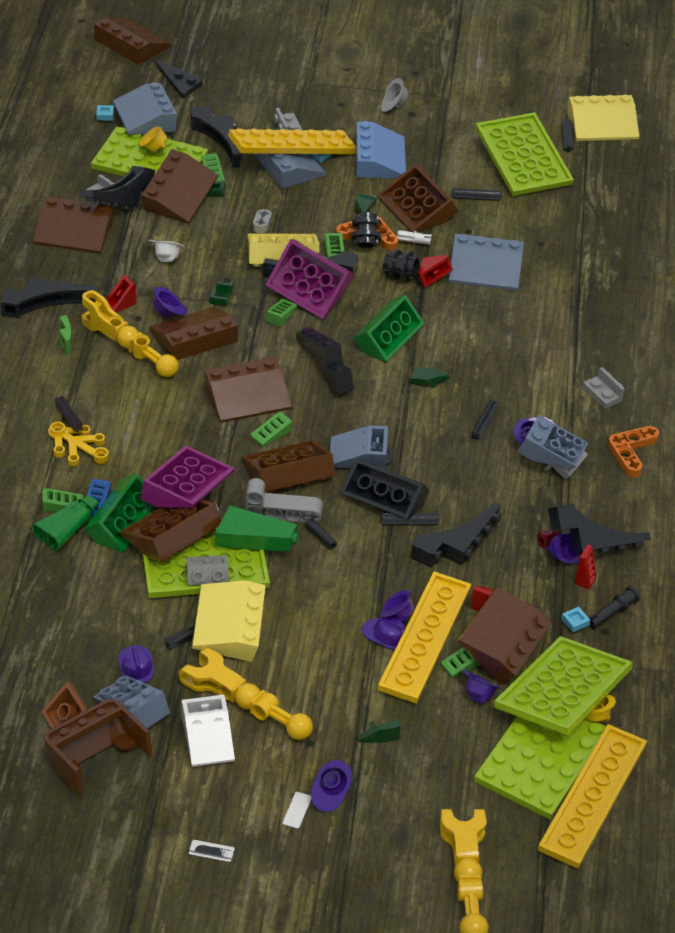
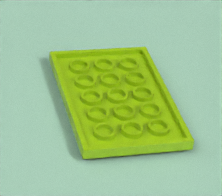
(123, 152)
(524, 154)
(171, 576)
(563, 685)
(538, 763)

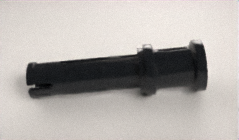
(619, 603)

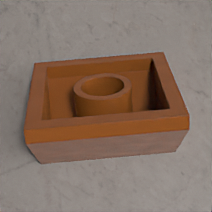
(63, 706)

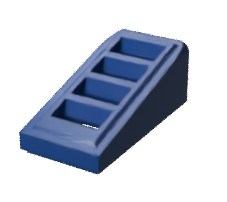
(99, 487)

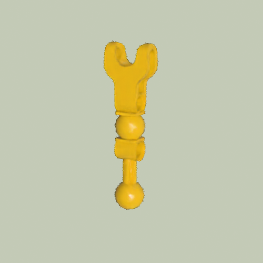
(111, 324)
(221, 680)
(468, 872)

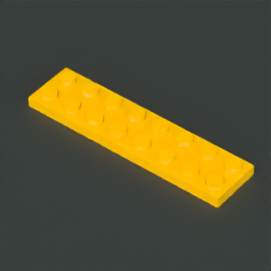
(292, 141)
(424, 637)
(592, 796)

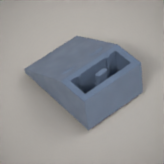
(363, 443)
(552, 444)
(139, 698)

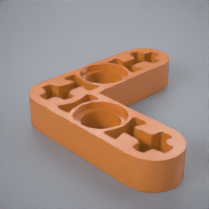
(392, 243)
(621, 444)

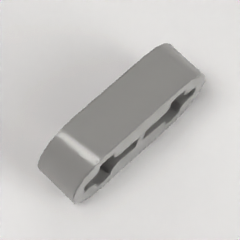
(262, 221)

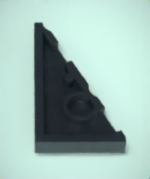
(181, 81)

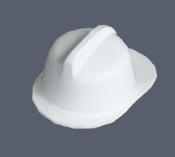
(166, 250)

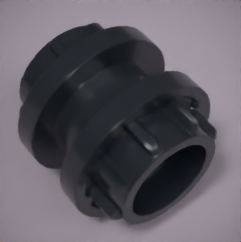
(366, 230)
(405, 265)

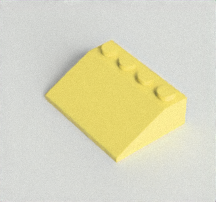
(603, 117)
(272, 245)
(229, 618)

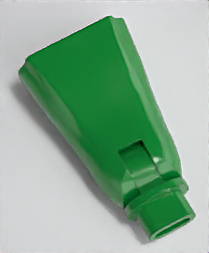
(61, 525)

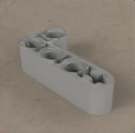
(281, 506)

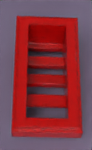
(586, 569)

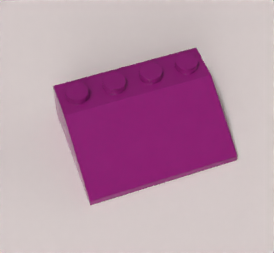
(309, 279)
(184, 479)

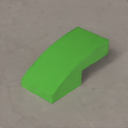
(65, 334)

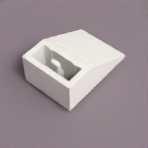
(207, 730)

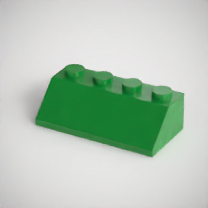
(389, 329)
(119, 512)

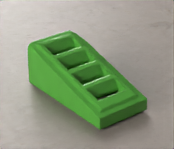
(212, 162)
(333, 238)
(280, 312)
(283, 426)
(55, 499)
(462, 655)

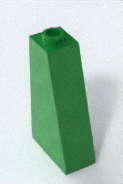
(255, 531)

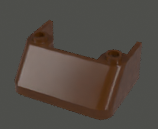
(92, 732)

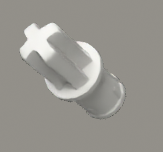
(414, 237)

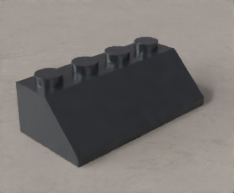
(384, 489)

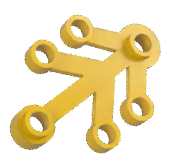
(58, 431)

